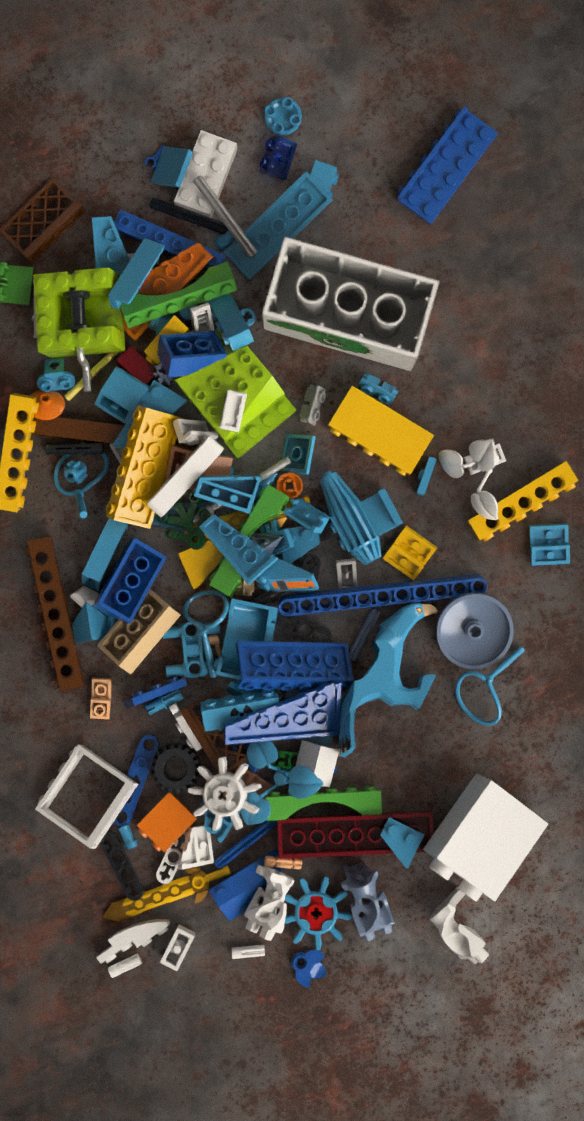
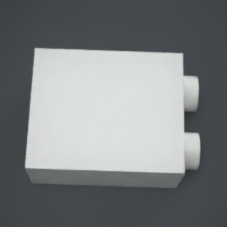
(484, 839)

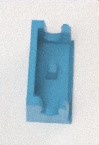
(307, 515)

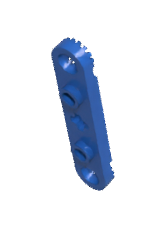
(140, 766)

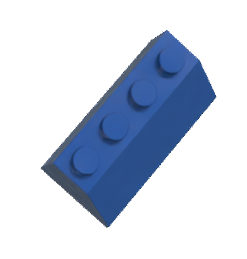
(129, 581)

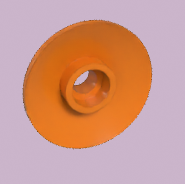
(50, 404)

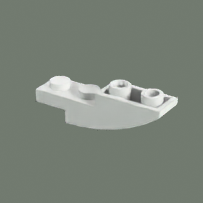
(138, 933)

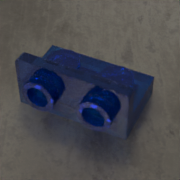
(277, 157)

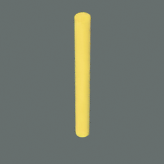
(93, 372)

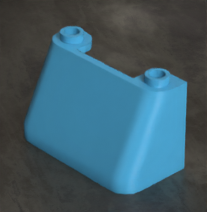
(246, 623)

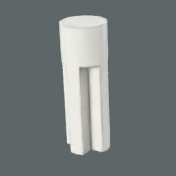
(248, 951)
(124, 965)

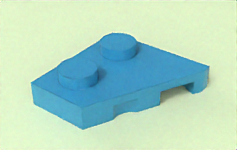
(402, 840)

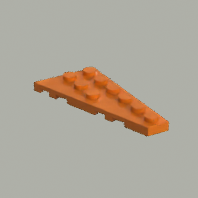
(170, 278)

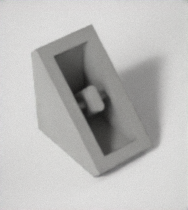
(346, 573)

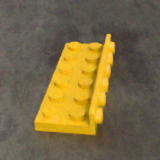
(142, 466)

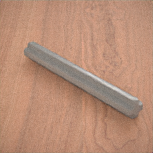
(224, 215)

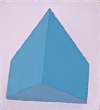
(89, 624)

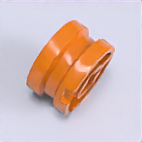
(290, 478)

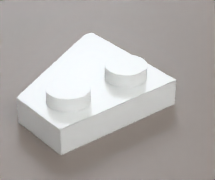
(196, 849)

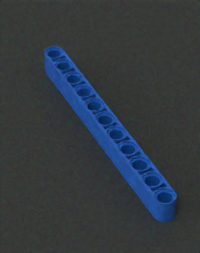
(373, 590)

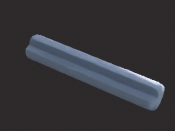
(364, 634)

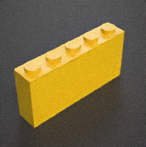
(380, 431)

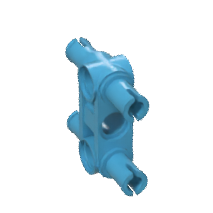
(192, 650)

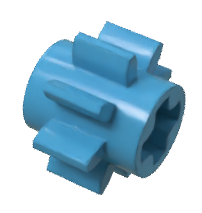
(75, 471)

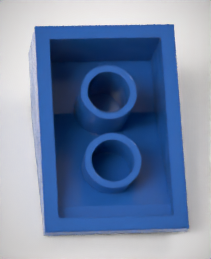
(189, 352)

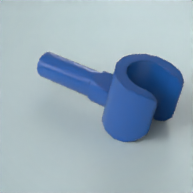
(155, 157)

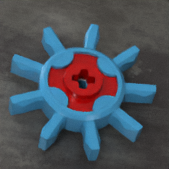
(325, 904)

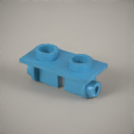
(370, 385)

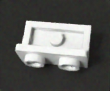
(192, 431)

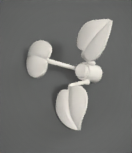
(486, 458)

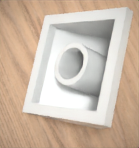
(319, 759)

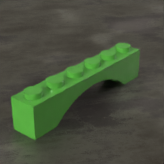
(214, 283)
(269, 506)
(363, 801)

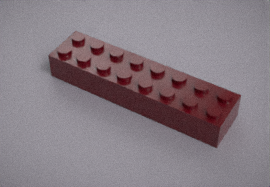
(345, 834)

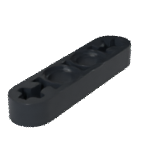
(124, 864)

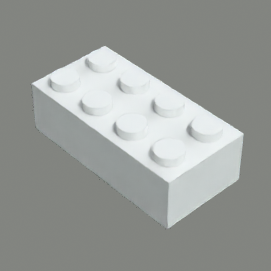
(212, 161)

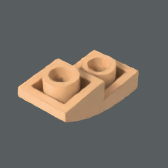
(100, 698)

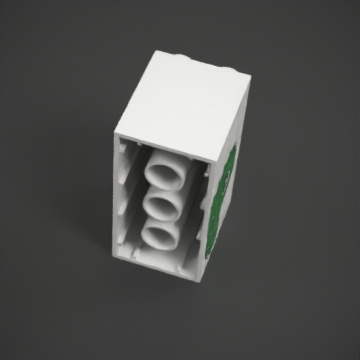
(349, 304)

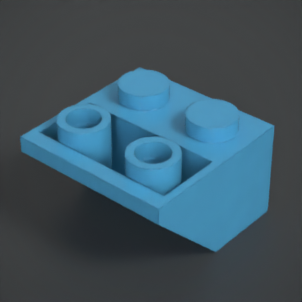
(121, 395)

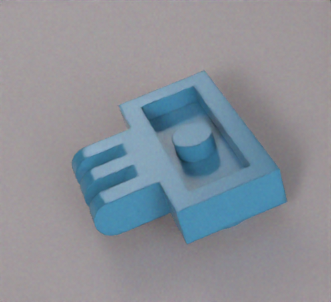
(273, 528)

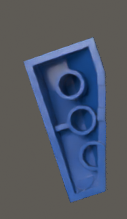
(237, 890)

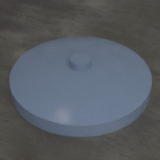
(474, 630)

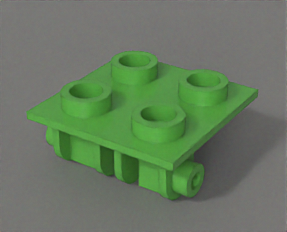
(15, 284)

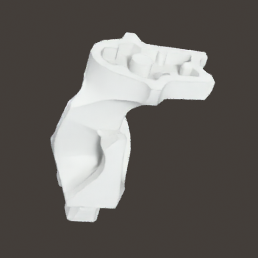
(274, 896)
(458, 937)

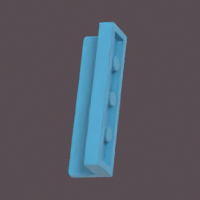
(135, 273)

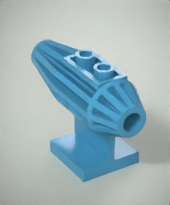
(358, 521)

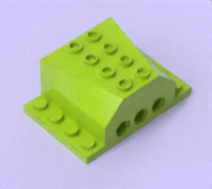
(244, 373)

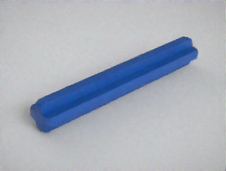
(244, 843)

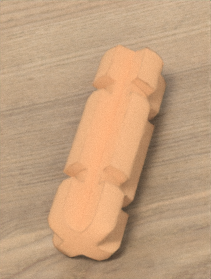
(295, 863)

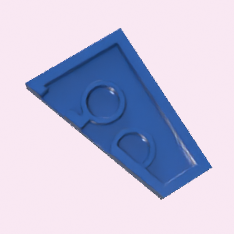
(155, 691)

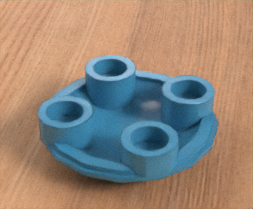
(283, 116)

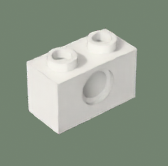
(177, 947)

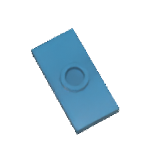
(424, 476)

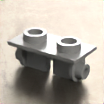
(311, 412)

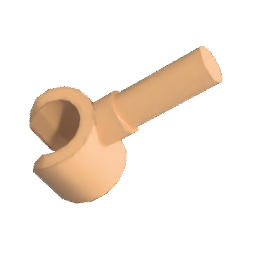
(214, 640)

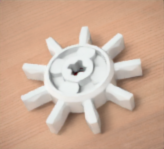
(235, 797)

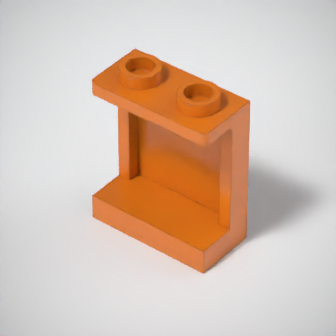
(166, 822)

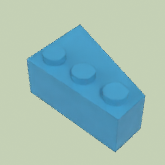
(228, 490)

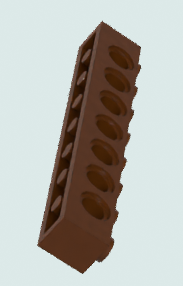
(46, 546)

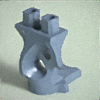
(365, 887)

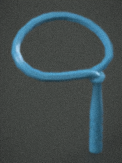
(79, 493)
(204, 629)
(488, 679)

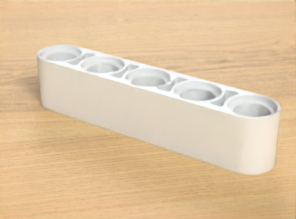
(185, 476)

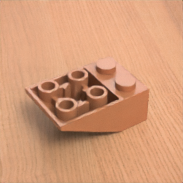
(180, 452)

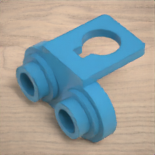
(57, 378)

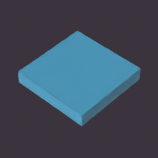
(171, 166)

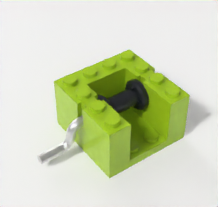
(77, 316)

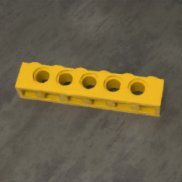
(30, 406)
(562, 472)

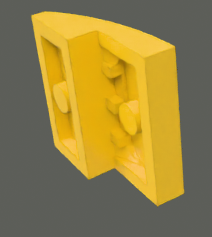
(410, 552)

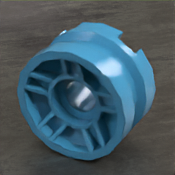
(159, 323)

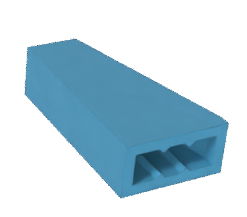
(103, 554)

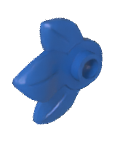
(310, 968)

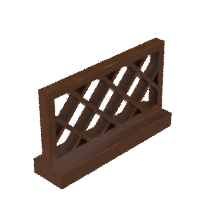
(53, 231)
(204, 738)

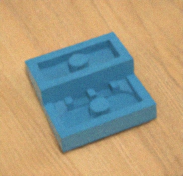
(549, 544)

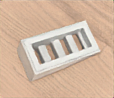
(202, 318)

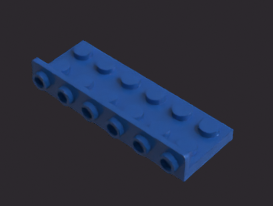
(446, 165)
(292, 665)

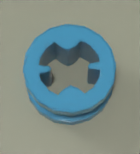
(251, 321)

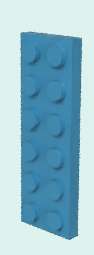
(281, 220)

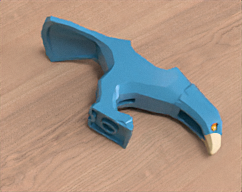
(383, 677)

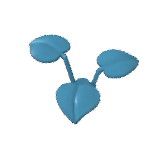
(301, 779)

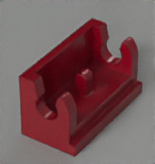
(136, 366)

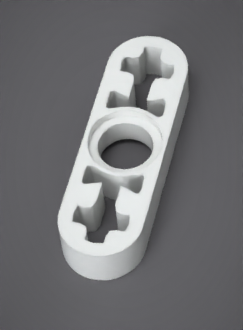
(162, 867)

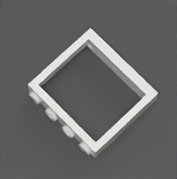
(56, 784)

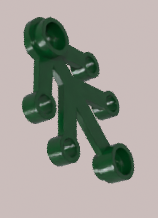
(186, 520)

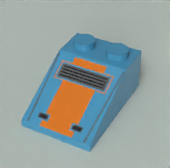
(286, 578)

